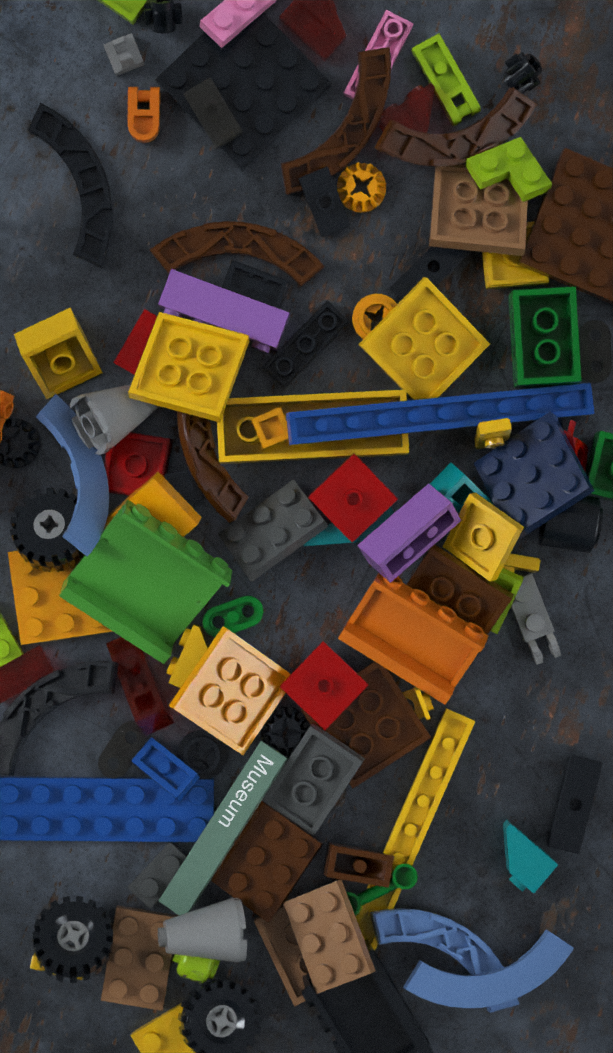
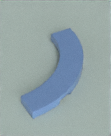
(88, 473)
(441, 933)
(494, 986)

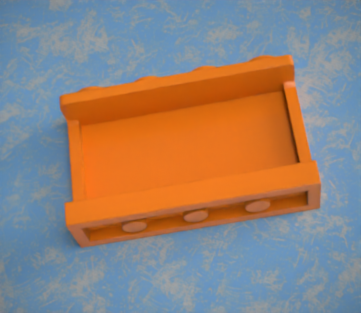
(413, 637)

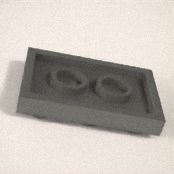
(272, 530)
(313, 779)

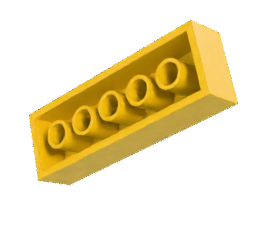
(241, 444)

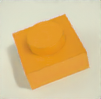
(271, 427)

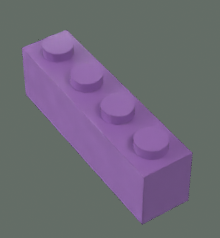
(224, 309)

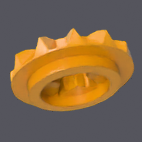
(359, 201)
(370, 304)

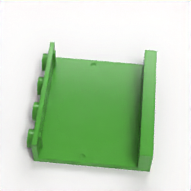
(145, 580)

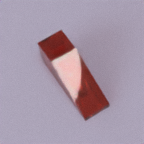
(140, 686)

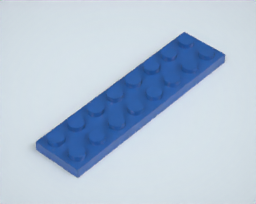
(101, 809)

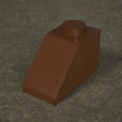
(358, 865)

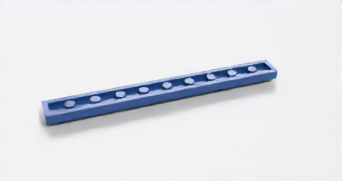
(437, 413)

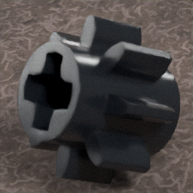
(163, 15)
(522, 72)

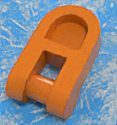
(142, 123)

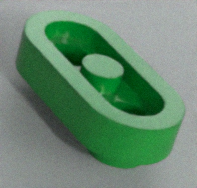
(233, 615)

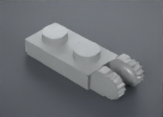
(533, 618)

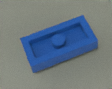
(165, 769)

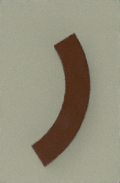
(357, 126)
(457, 146)
(239, 239)
(205, 468)

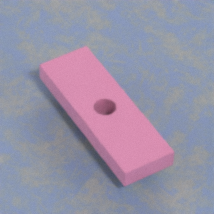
(391, 33)

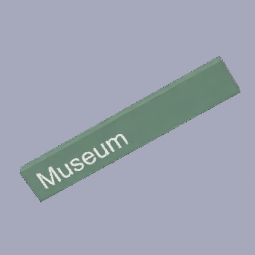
(223, 829)

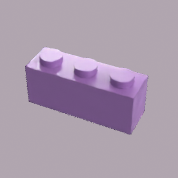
(409, 532)

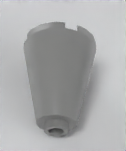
(108, 416)
(207, 932)

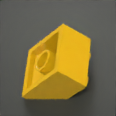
(57, 353)

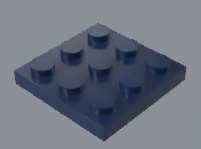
(534, 474)

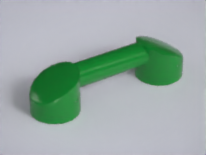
(403, 877)

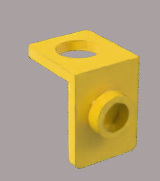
(421, 702)

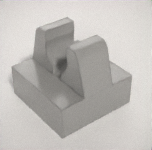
(123, 54)

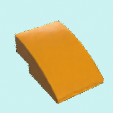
(163, 504)

